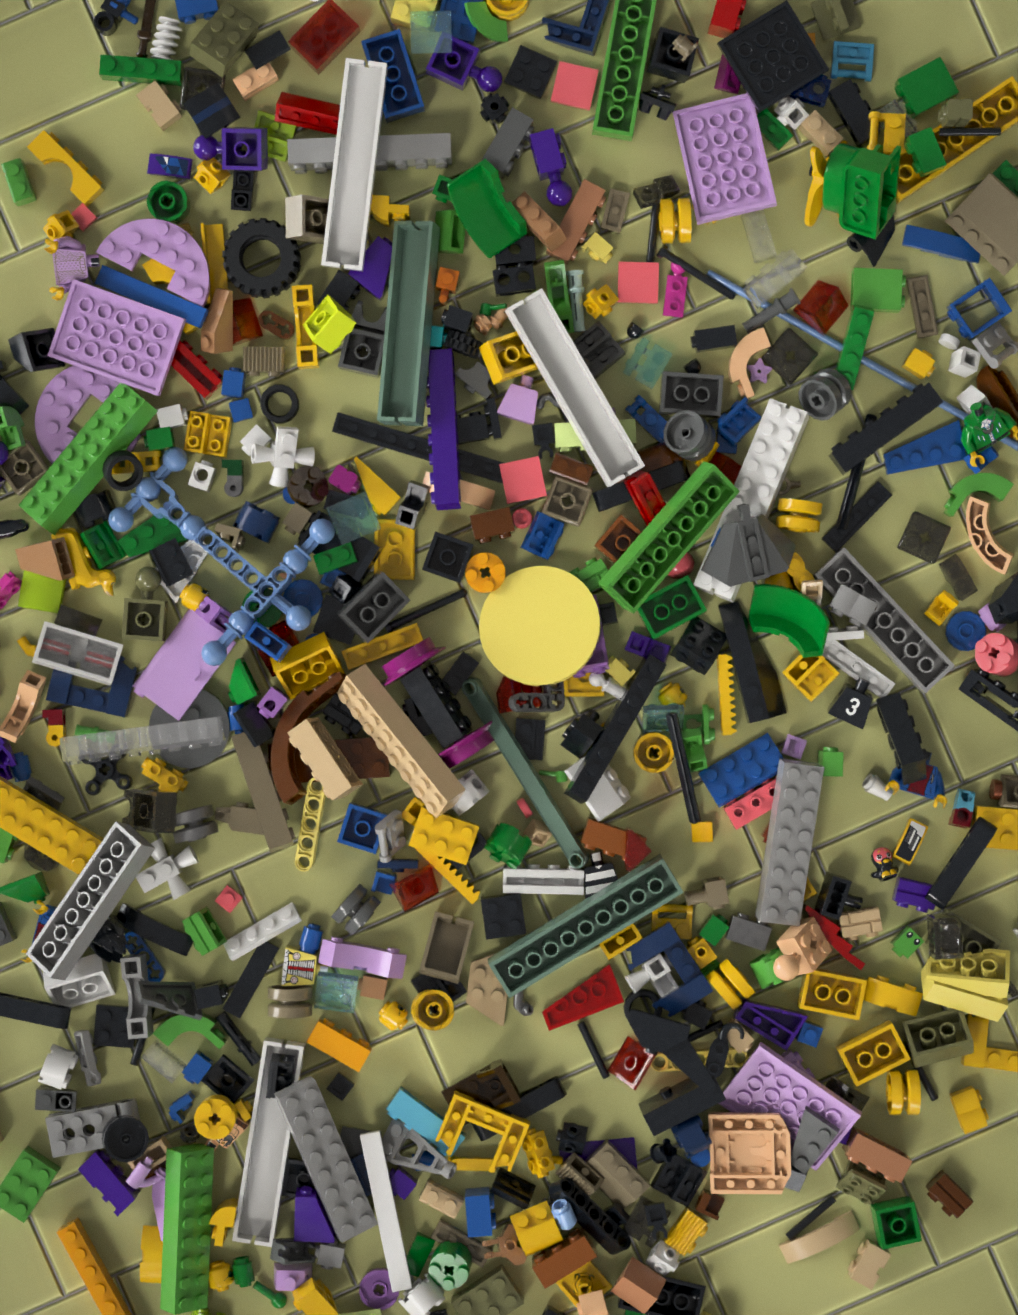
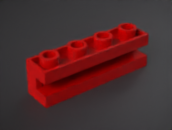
(307, 113)
(195, 371)
(644, 495)

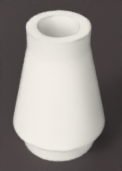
(876, 786)

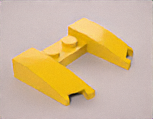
(987, 1056)
(465, 1108)

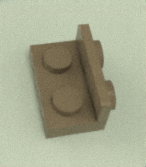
(231, 534)

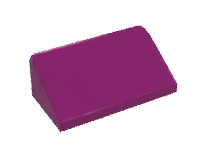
(726, 78)

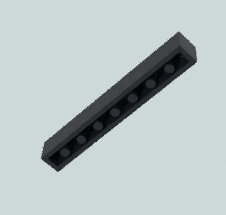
(615, 729)

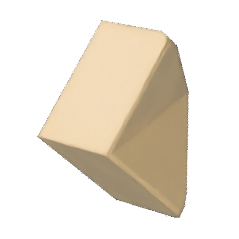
(538, 833)

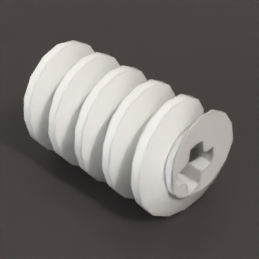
(165, 38)

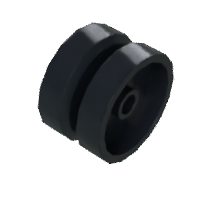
(119, 1127)

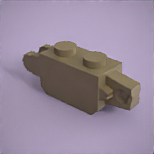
(240, 818)

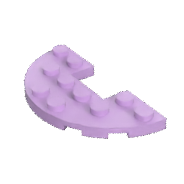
(167, 245)
(61, 404)

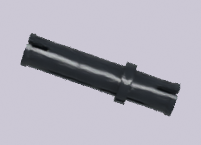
(238, 1038)

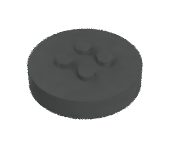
(204, 706)

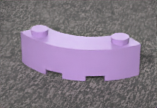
(371, 959)

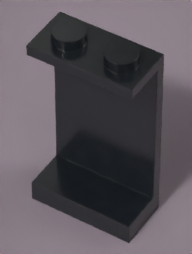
(365, 550)

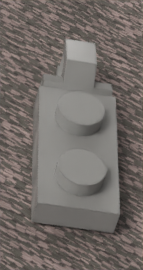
(87, 1058)

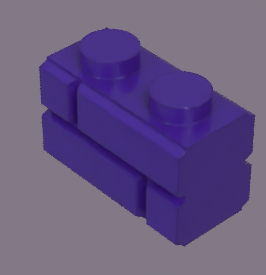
(913, 893)

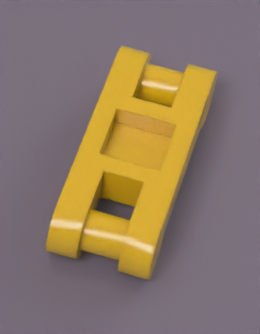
(129, 467)

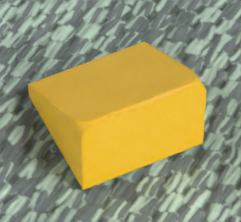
(702, 831)

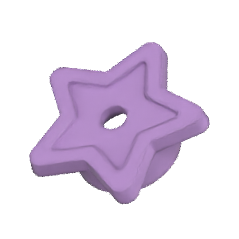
(759, 365)

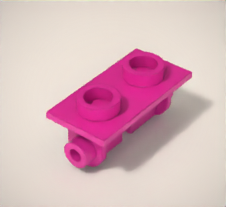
(9, 585)

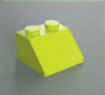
(329, 324)

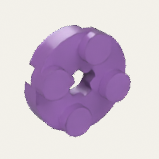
(375, 1299)

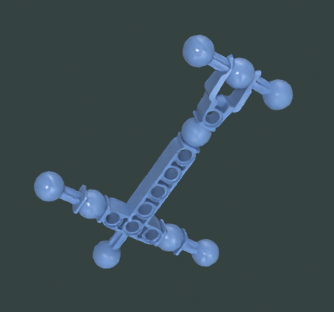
(194, 528)

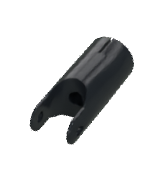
(10, 528)

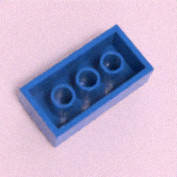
(401, 90)

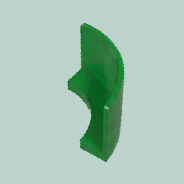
(483, 209)
(789, 613)

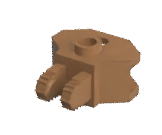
(506, 1246)

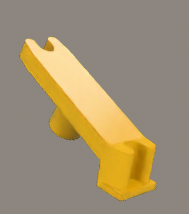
(471, 1164)

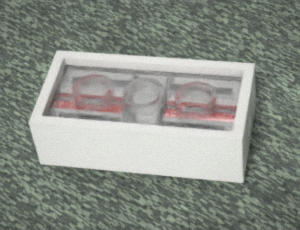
(77, 653)

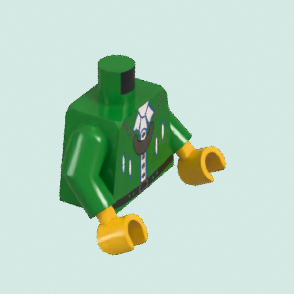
(985, 428)

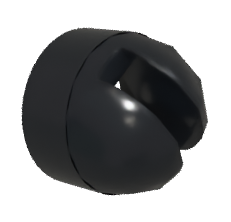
(634, 331)
(693, 366)

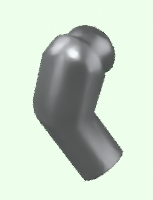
(521, 1005)

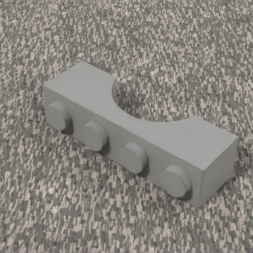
(139, 1015)

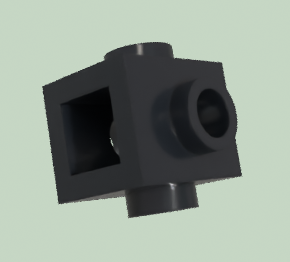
(494, 116)
(572, 1138)

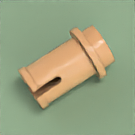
(499, 318)

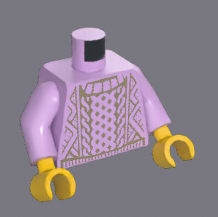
(69, 263)

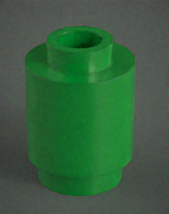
(243, 1271)

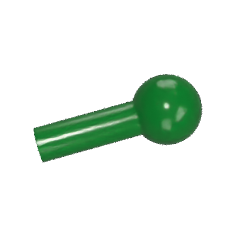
(277, 1299)

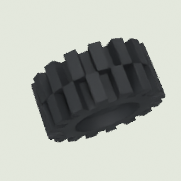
(462, 344)

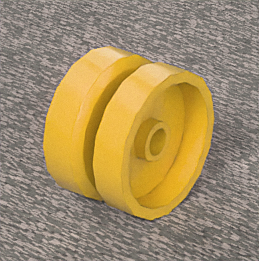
(507, 9)
(675, 220)
(798, 515)
(730, 984)
(903, 1092)

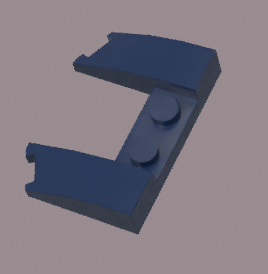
(582, 38)
(113, 703)
(667, 940)

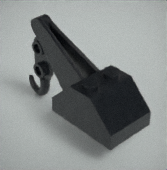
(672, 1040)

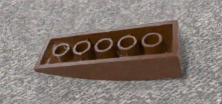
(360, 753)

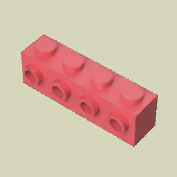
(751, 805)

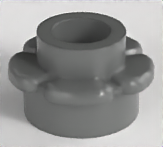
(189, 1130)

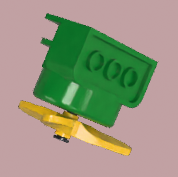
(855, 185)

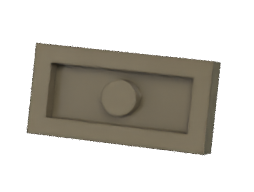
(615, 210)

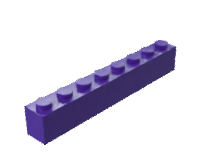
(443, 430)

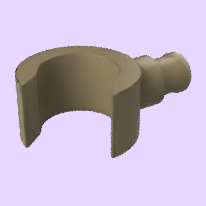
(790, 485)

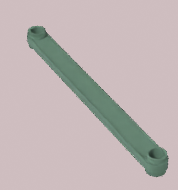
(526, 773)

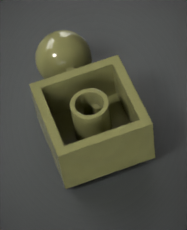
(147, 580)

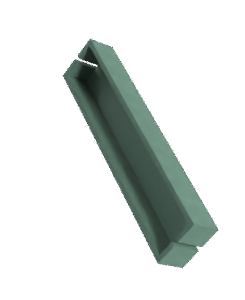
(408, 323)

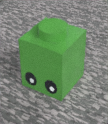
(906, 942)

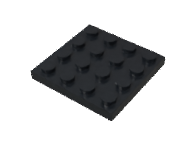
(773, 56)

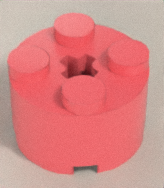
(992, 661)

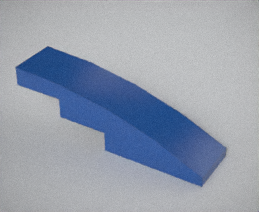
(939, 243)

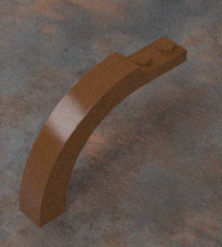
(282, 751)

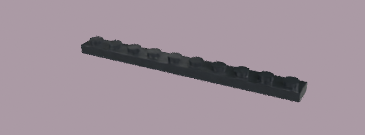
(412, 445)

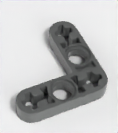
(545, 700)

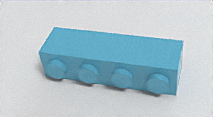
(420, 1118)

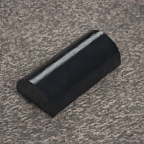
(675, 1298)

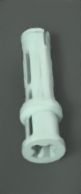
(575, 290)

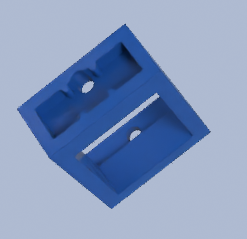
(995, 298)

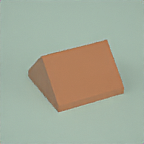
(638, 1285)

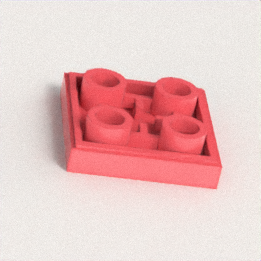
(574, 85)
(638, 282)
(523, 480)

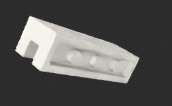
(543, 880)

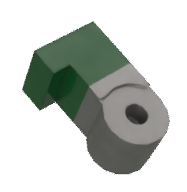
(235, 477)

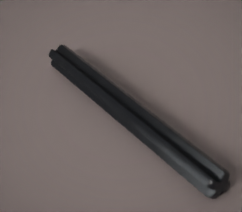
(851, 489)
(683, 767)

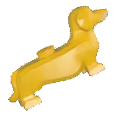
(82, 566)

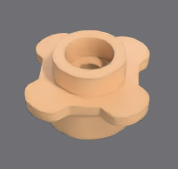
(482, 324)

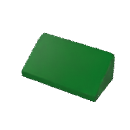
(419, 1253)

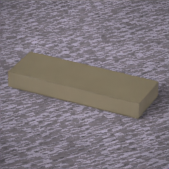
(922, 307)
(447, 1232)

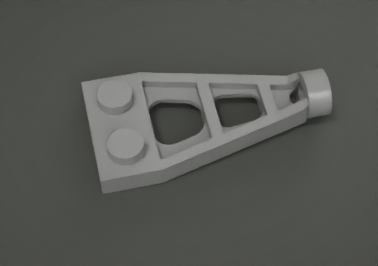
(394, 1140)

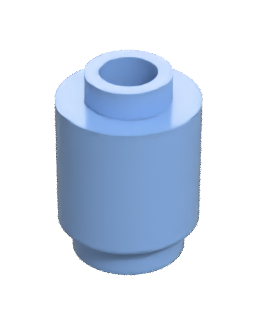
(563, 1214)

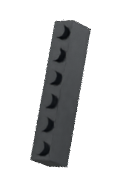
(886, 428)

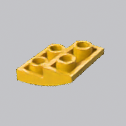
(208, 434)

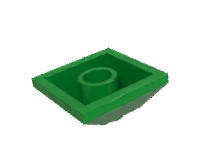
(242, 683)
(27, 889)

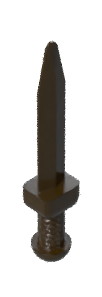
(145, 34)

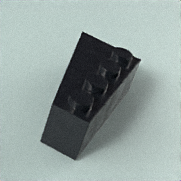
(903, 738)

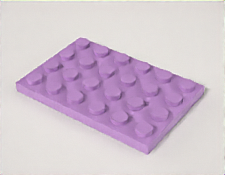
(724, 158)
(116, 337)
(777, 1086)

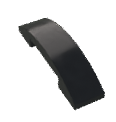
(154, 930)

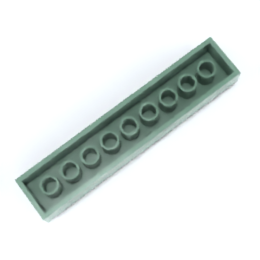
(584, 925)

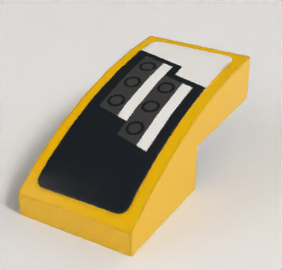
(910, 841)

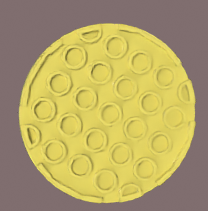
(540, 626)

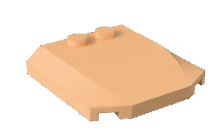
(749, 1153)

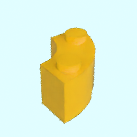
(887, 994)
(151, 1255)

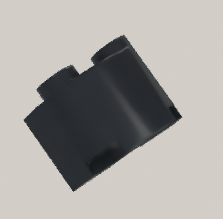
(94, 508)

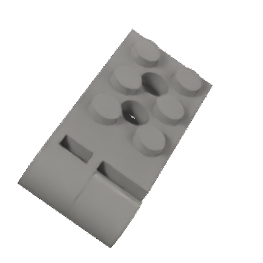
(84, 1140)

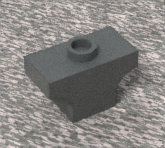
(476, 380)

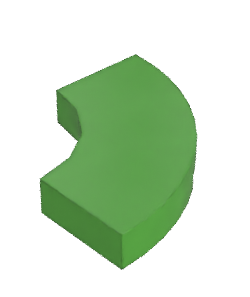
(486, 23)

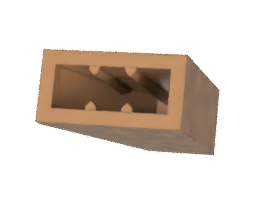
(47, 559)

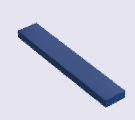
(151, 296)

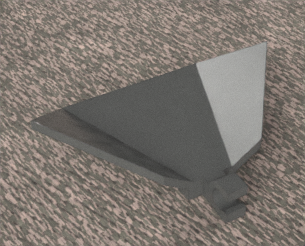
(748, 550)

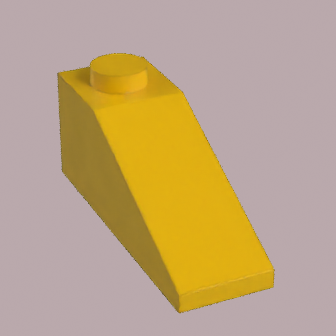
(377, 490)

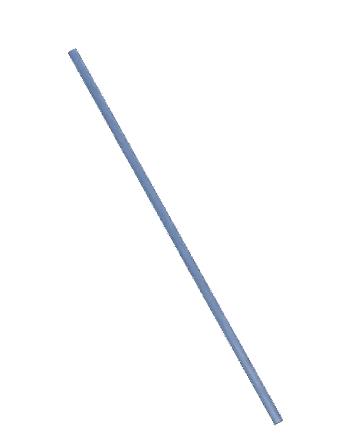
(837, 345)

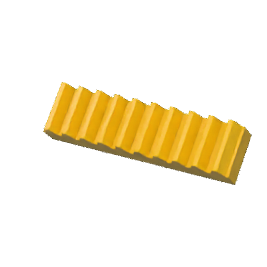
(382, 646)
(724, 694)
(450, 874)

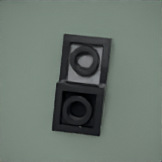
(242, 190)

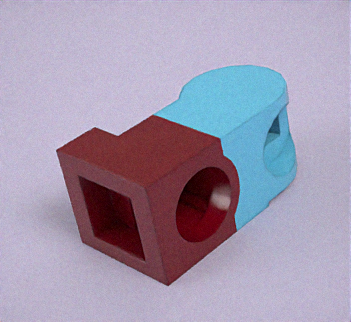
(962, 808)

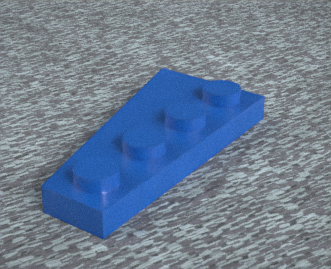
(930, 450)

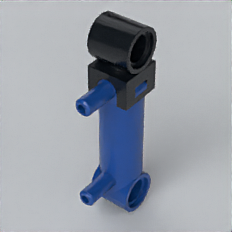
(112, 11)

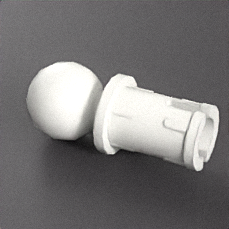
(607, 685)

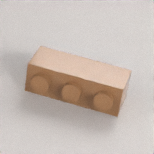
(539, 222)

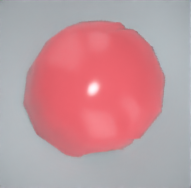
(683, 567)

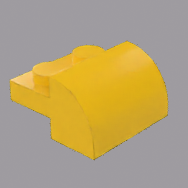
(384, 211)
(810, 675)
(620, 941)
(222, 1219)
(536, 1228)

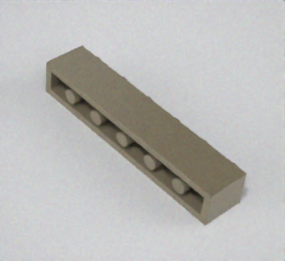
(263, 794)

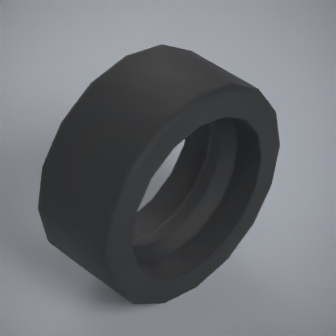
(265, 398)
(113, 459)
(641, 993)

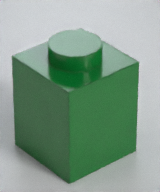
(159, 439)
(714, 928)

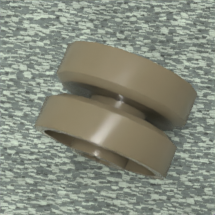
(290, 1001)

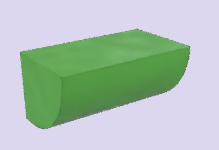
(451, 232)

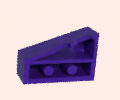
(770, 1021)
(109, 1180)

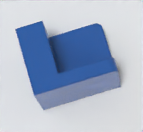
(382, 882)

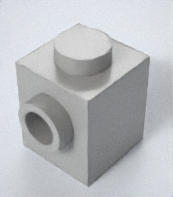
(330, 1254)

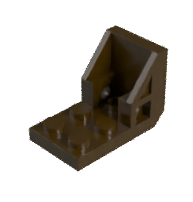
(489, 1086)

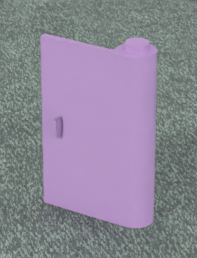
(177, 669)

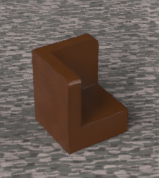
(709, 1204)

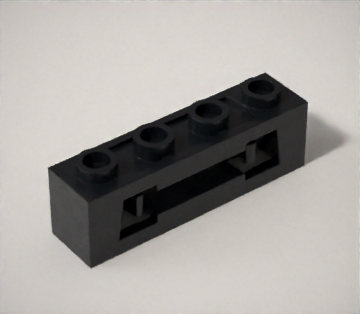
(973, 682)

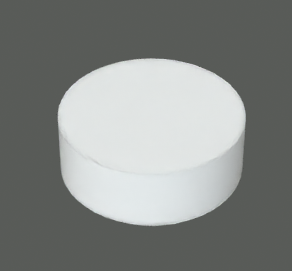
(949, 341)

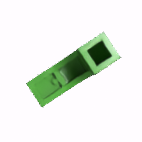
(558, 292)
(987, 483)
(179, 1024)

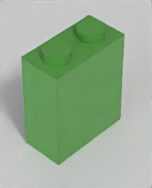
(878, 289)

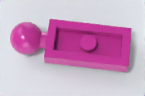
(675, 292)

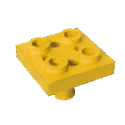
(583, 1283)

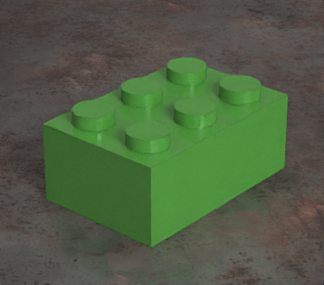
(26, 1183)

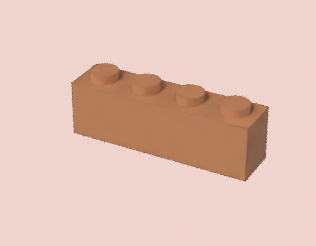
(577, 218)

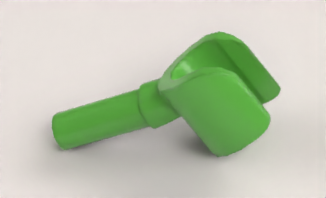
(560, 775)

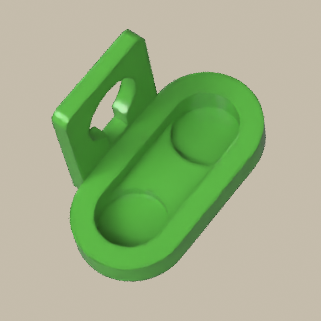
(704, 718)

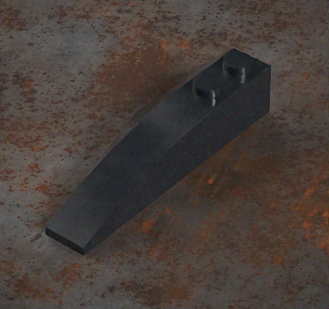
(752, 667)

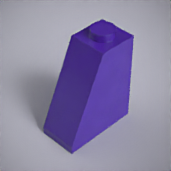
(376, 268)
(311, 1218)

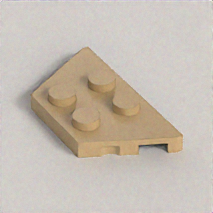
(486, 992)

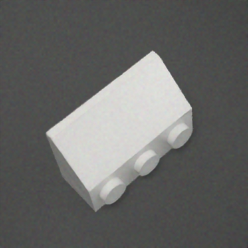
(608, 793)
(85, 983)

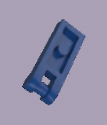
(649, 420)

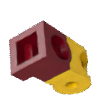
(56, 725)

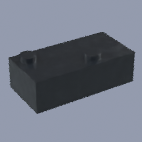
(677, 1104)

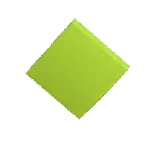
(276, 134)
(41, 592)

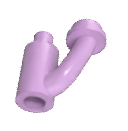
(138, 1175)

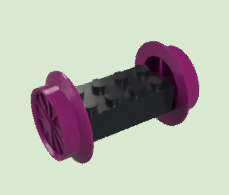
(436, 703)

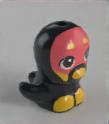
(883, 862)

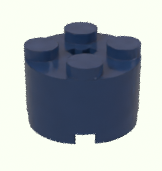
(257, 522)
(691, 1136)

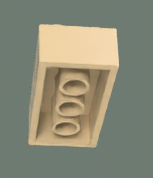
(324, 758)

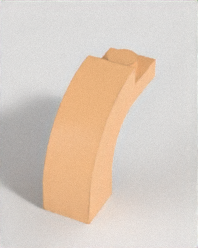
(747, 347)
(470, 493)
(24, 706)

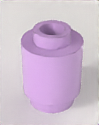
(987, 618)

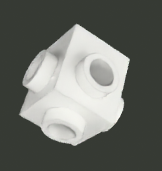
(791, 112)
(663, 1258)

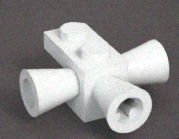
(283, 455)
(167, 869)
(657, 971)

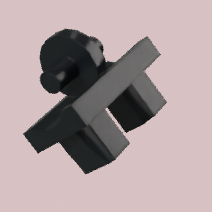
(648, 100)

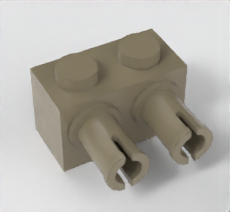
(712, 893)

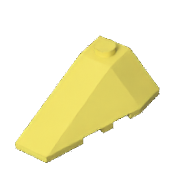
(978, 972)

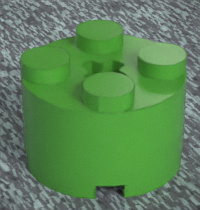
(763, 968)

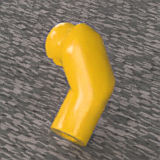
(26, 646)

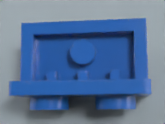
(738, 421)
(542, 535)

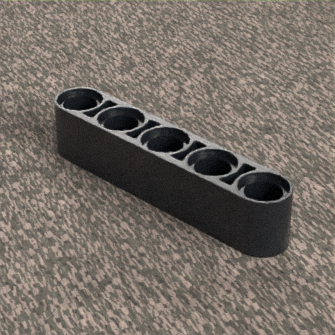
(662, 477)
(961, 863)
(34, 1011)
(530, 1103)
(591, 1216)

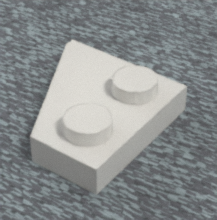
(849, 632)

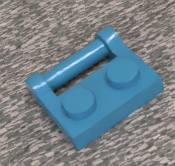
(852, 54)

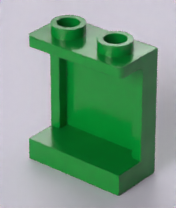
(926, 87)

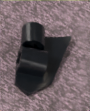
(872, 247)

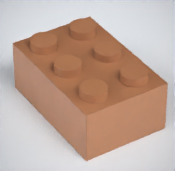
(876, 1155)

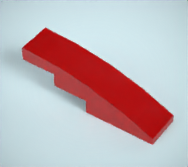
(830, 932)

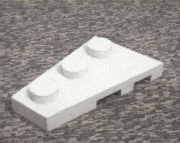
(195, 556)

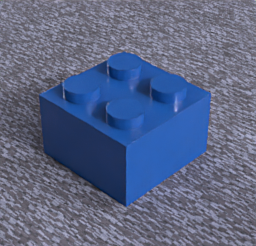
(359, 827)
(478, 1211)

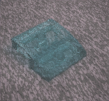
(431, 32)
(353, 518)

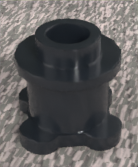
(662, 1152)

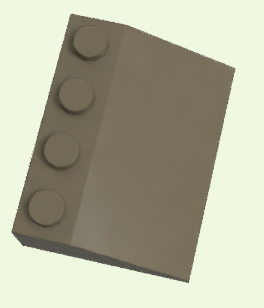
(990, 223)

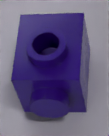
(402, 1182)

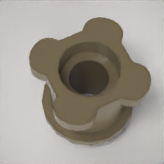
(684, 46)

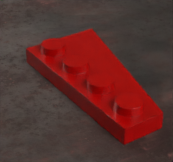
(587, 999)

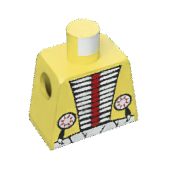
(300, 967)

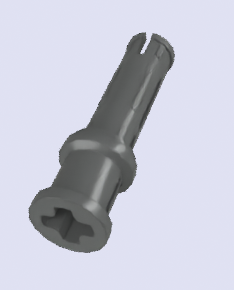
(779, 306)

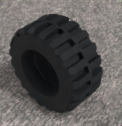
(245, 236)

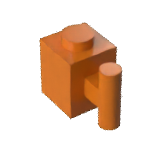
(446, 283)

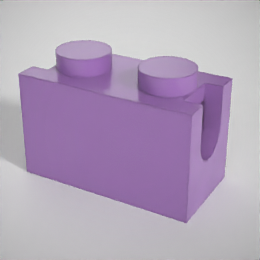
(213, 613)
(273, 703)

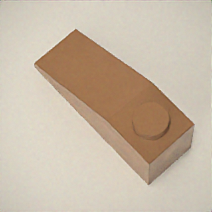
(218, 325)

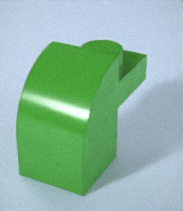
(11, 428)
(694, 749)

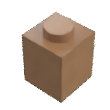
(372, 986)

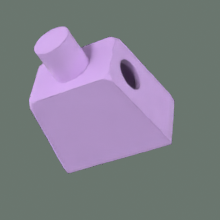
(520, 402)
(291, 1276)

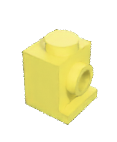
(598, 248)
(619, 671)

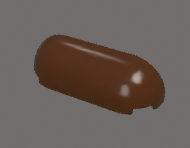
(999, 391)
(656, 457)

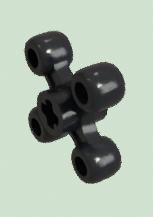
(101, 776)

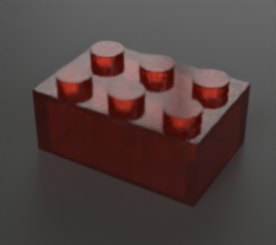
(324, 36)

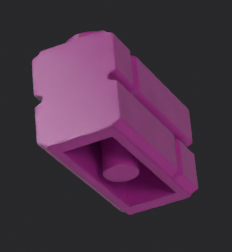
(345, 480)

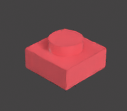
(228, 898)

